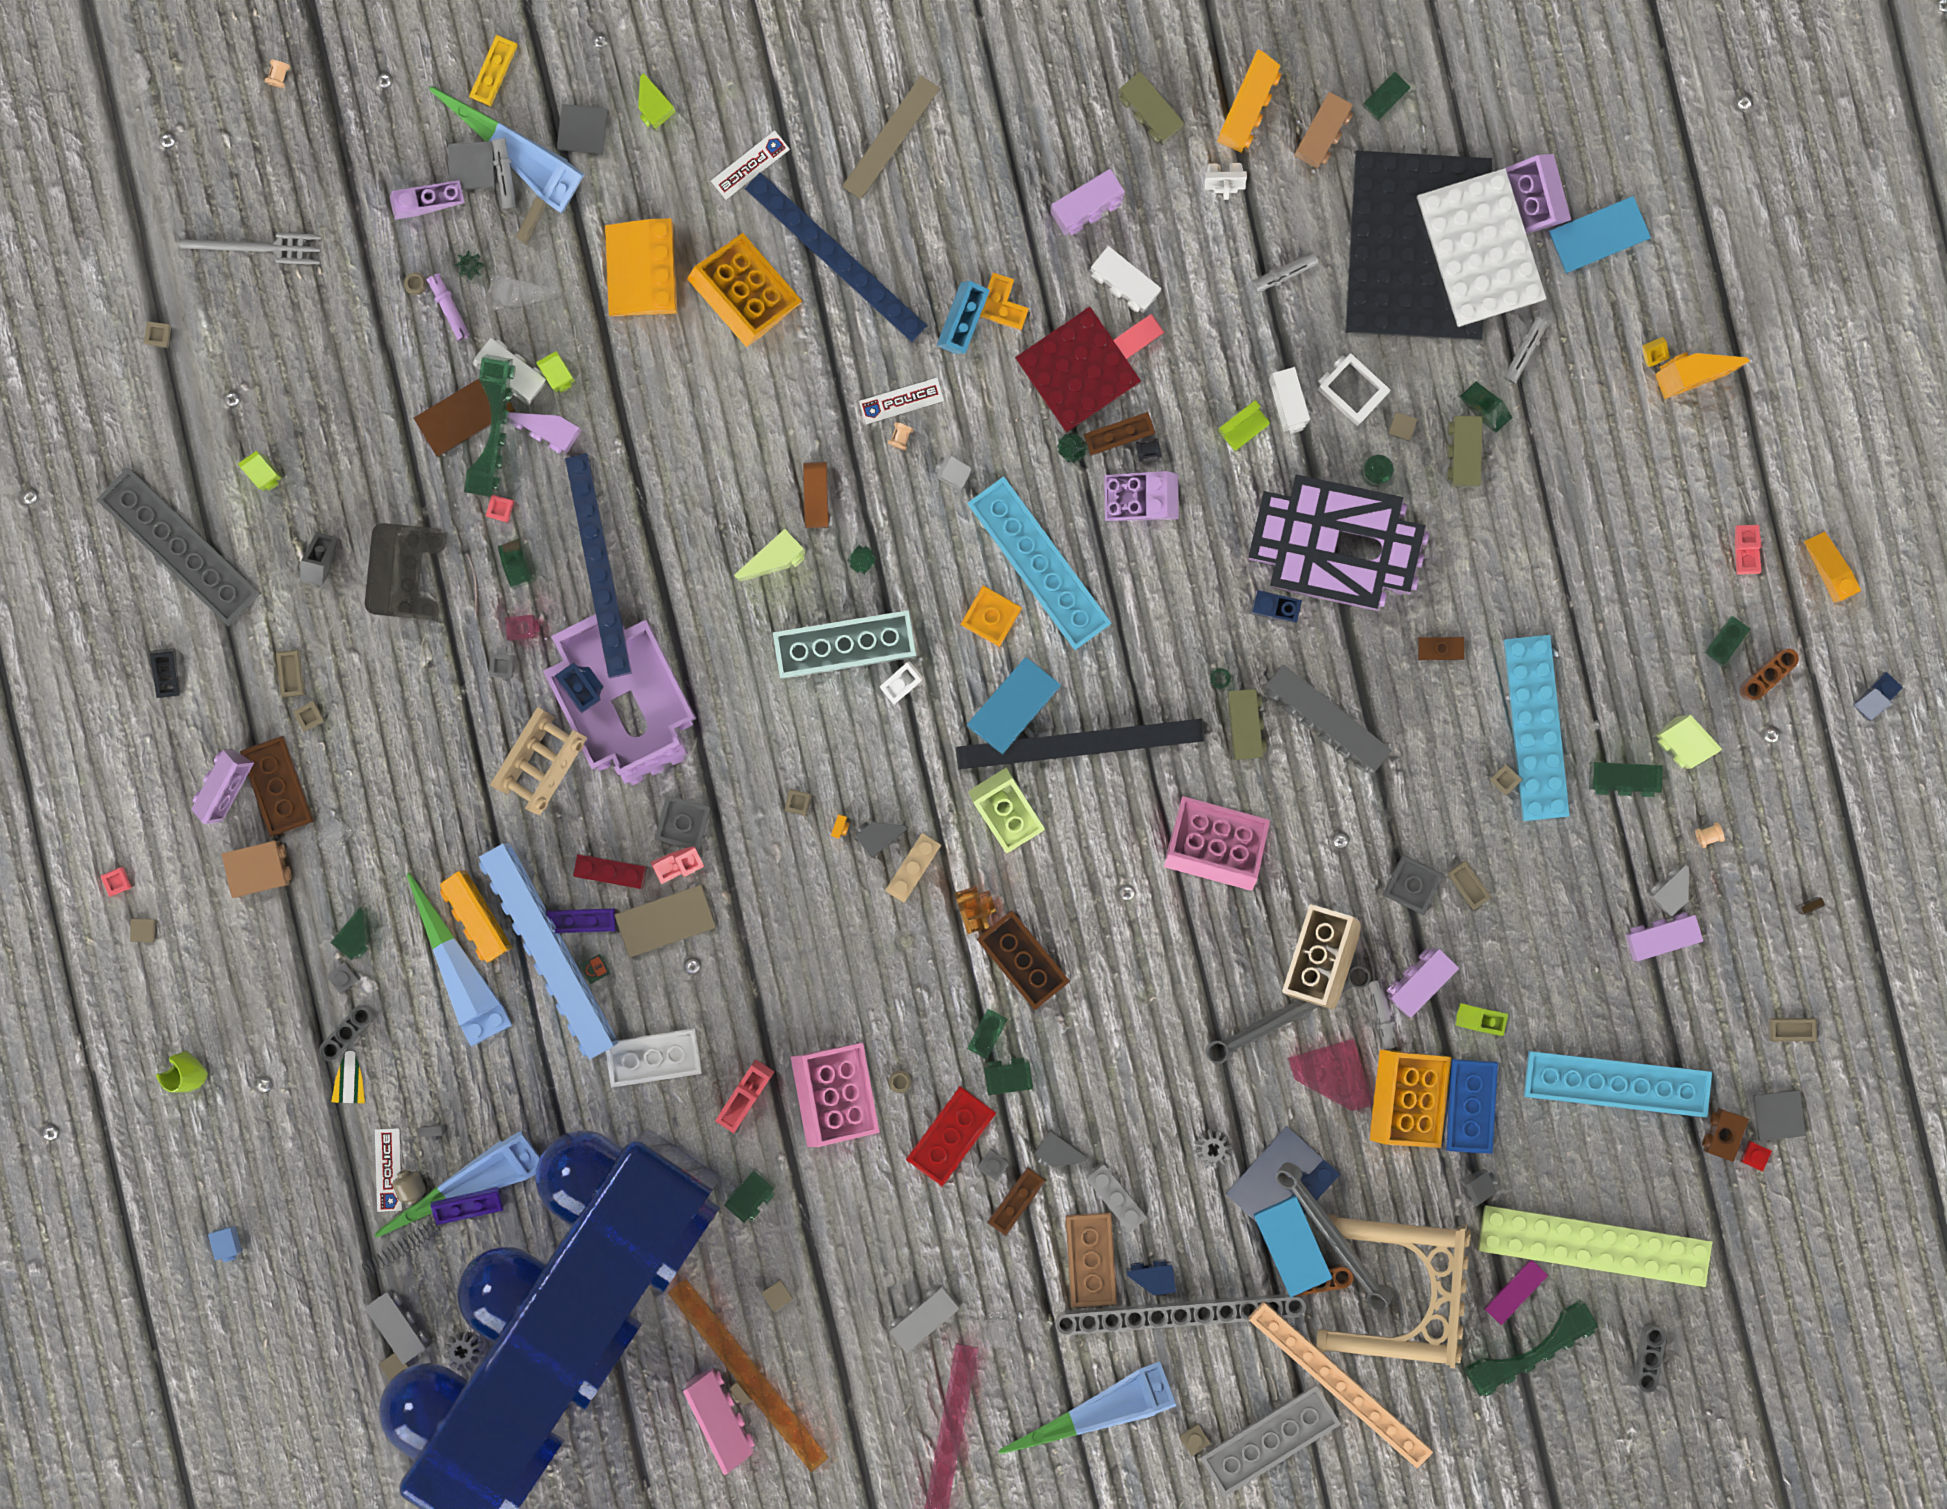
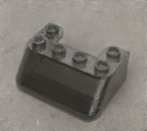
(396, 571)

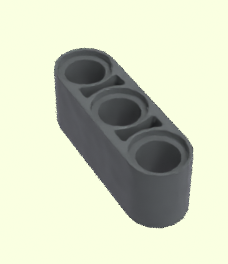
(337, 1038)
(1653, 1368)

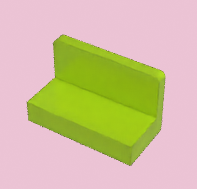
(1244, 426)

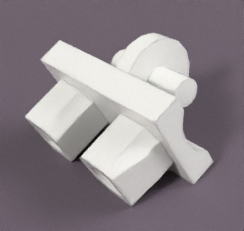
(1225, 181)

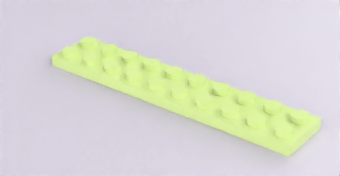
(1595, 1245)

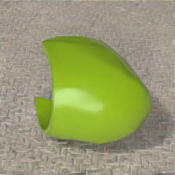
(185, 1074)

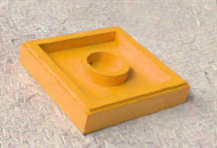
(991, 616)

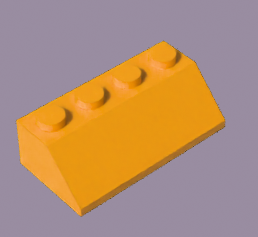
(1249, 102)
(475, 915)

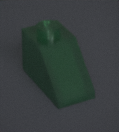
(1487, 405)
(515, 564)
(354, 935)

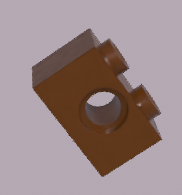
(1728, 1147)

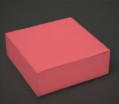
(500, 508)
(116, 881)

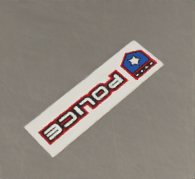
(750, 165)
(901, 401)
(387, 1166)

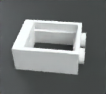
(1289, 400)
(1355, 417)

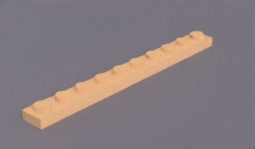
(1340, 1384)

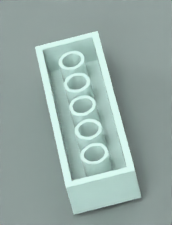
(844, 644)

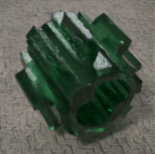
(464, 260)
(1072, 447)
(861, 559)

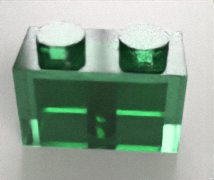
(1008, 1076)
(750, 1195)

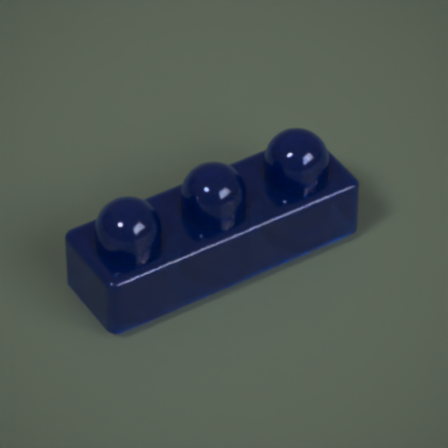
(549, 1323)

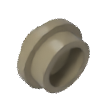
(415, 283)
(899, 1081)

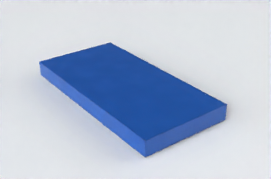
(1471, 1106)

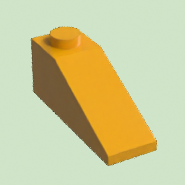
(1832, 567)

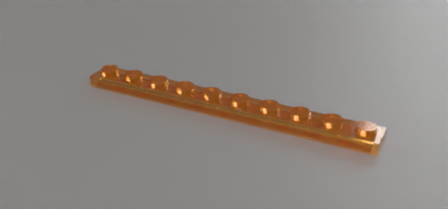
(748, 1374)

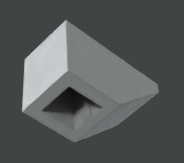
(953, 472)
(1673, 891)

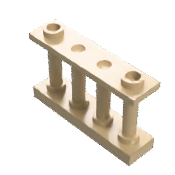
(523, 750)

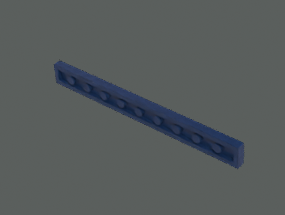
(835, 257)
(598, 566)

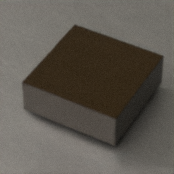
(1810, 905)

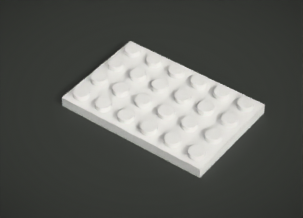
(1481, 247)

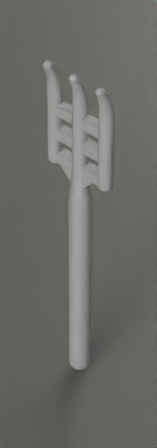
(277, 247)

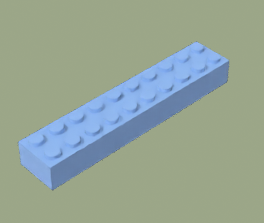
(548, 950)

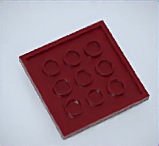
(1078, 369)

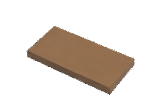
(1091, 1259)

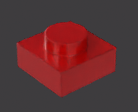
(1755, 1156)

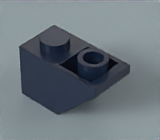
(1275, 606)
(1154, 1278)

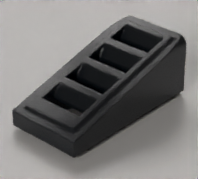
(172, 662)

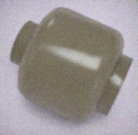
(409, 1186)

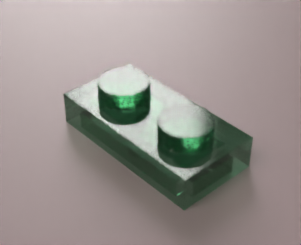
(1386, 96)
(1727, 641)
(987, 1033)

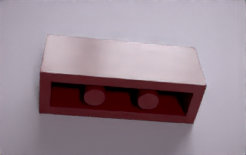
(610, 871)

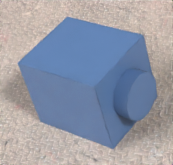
(225, 1243)

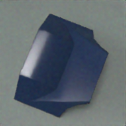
(580, 686)

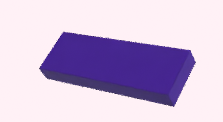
(583, 920)
(467, 1206)

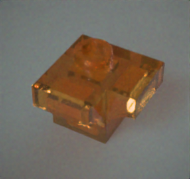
(975, 908)

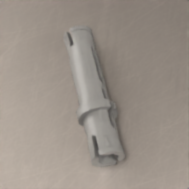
(502, 165)
(1285, 272)
(1526, 350)
(1383, 1015)

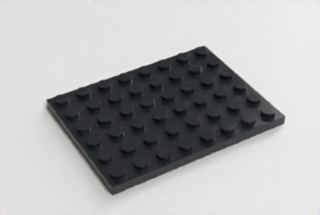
(1392, 264)

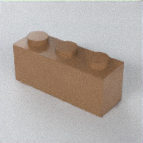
(1324, 130)

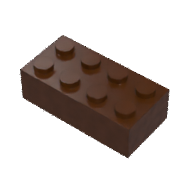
(1023, 960)

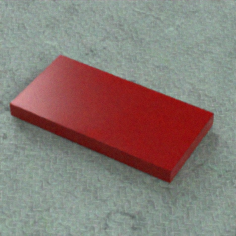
(951, 1136)

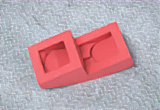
(1139, 336)
(1747, 549)
(677, 863)

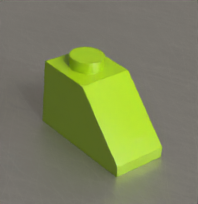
(652, 104)
(556, 372)
(260, 471)
(1481, 1019)

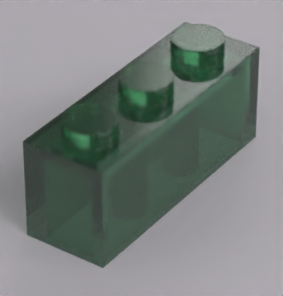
(1625, 778)

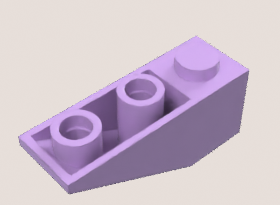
(425, 199)
(552, 428)

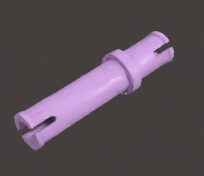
(444, 298)

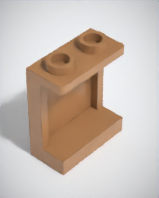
(256, 868)

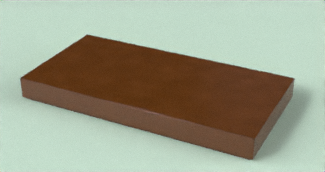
(456, 418)
(277, 786)

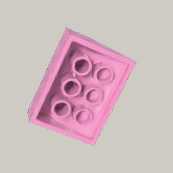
(1217, 843)
(834, 1095)
(718, 1419)

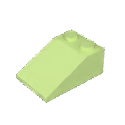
(774, 557)
(1687, 741)
(1006, 810)

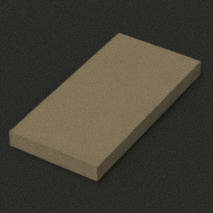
(665, 921)

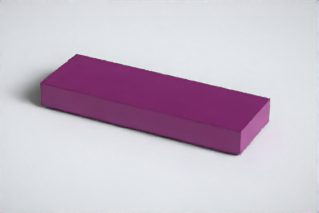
(1515, 1292)

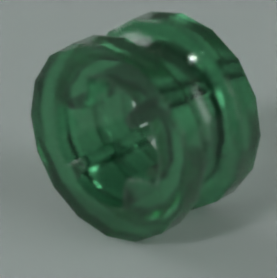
(1227, 678)

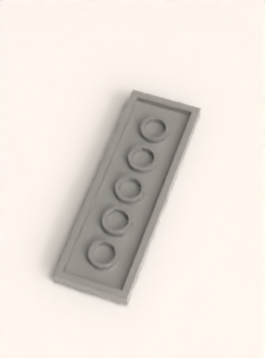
(1270, 1440)

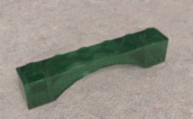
(495, 379)
(1572, 1324)

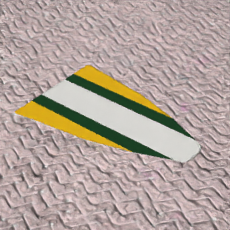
(348, 1081)

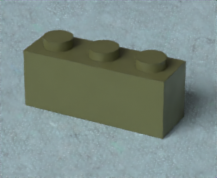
(1150, 109)
(1465, 451)
(1246, 724)

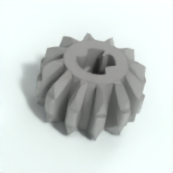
(1220, 1148)
(461, 1358)

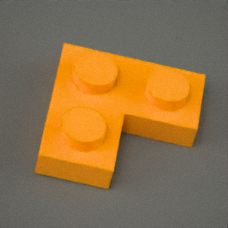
(997, 306)

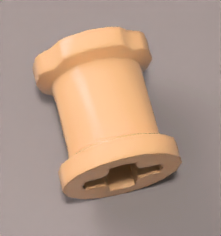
(277, 73)
(900, 436)
(1709, 835)

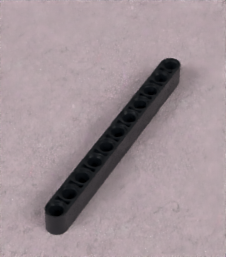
(1082, 744)

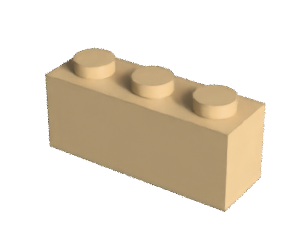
(913, 867)

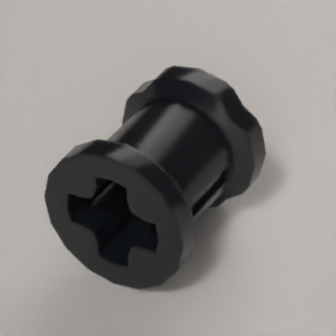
(1148, 450)

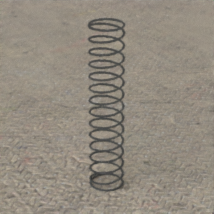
(434, 1230)

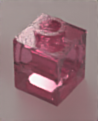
(512, 628)

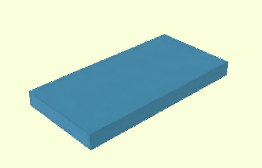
(1599, 234)
(1013, 705)
(1292, 1246)

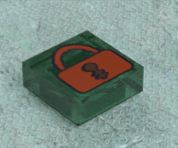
(595, 969)

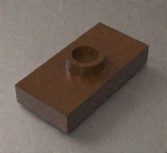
(1440, 648)

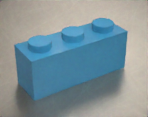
(963, 317)

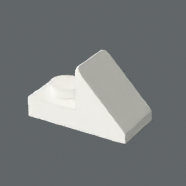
(901, 682)

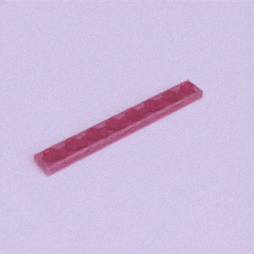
(951, 1427)

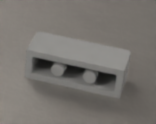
(1116, 1197)
(923, 1317)
(397, 1326)

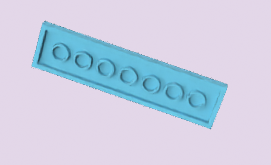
(1039, 563)
(1536, 727)
(1617, 1084)

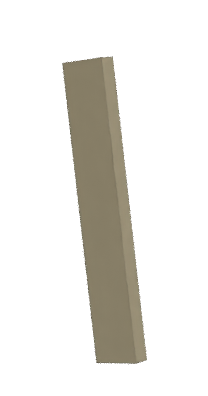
(890, 137)

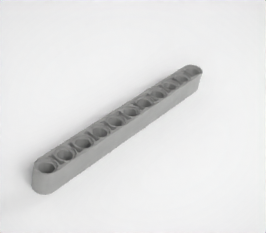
(1169, 1309)

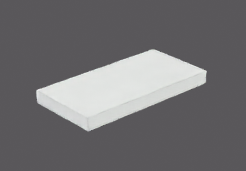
(654, 1058)

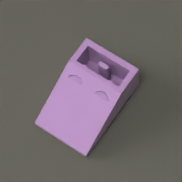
(1141, 496)

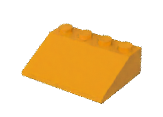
(641, 267)
(744, 289)
(1691, 371)
(1410, 1099)

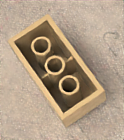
(1322, 957)

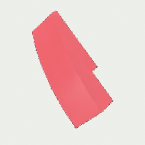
(744, 1096)

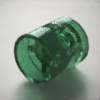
(1376, 470)

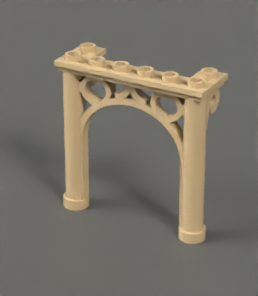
(1398, 1345)

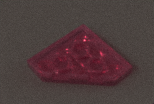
(1334, 1073)

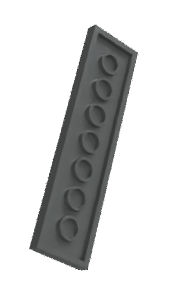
(178, 546)

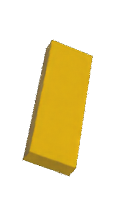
(493, 70)

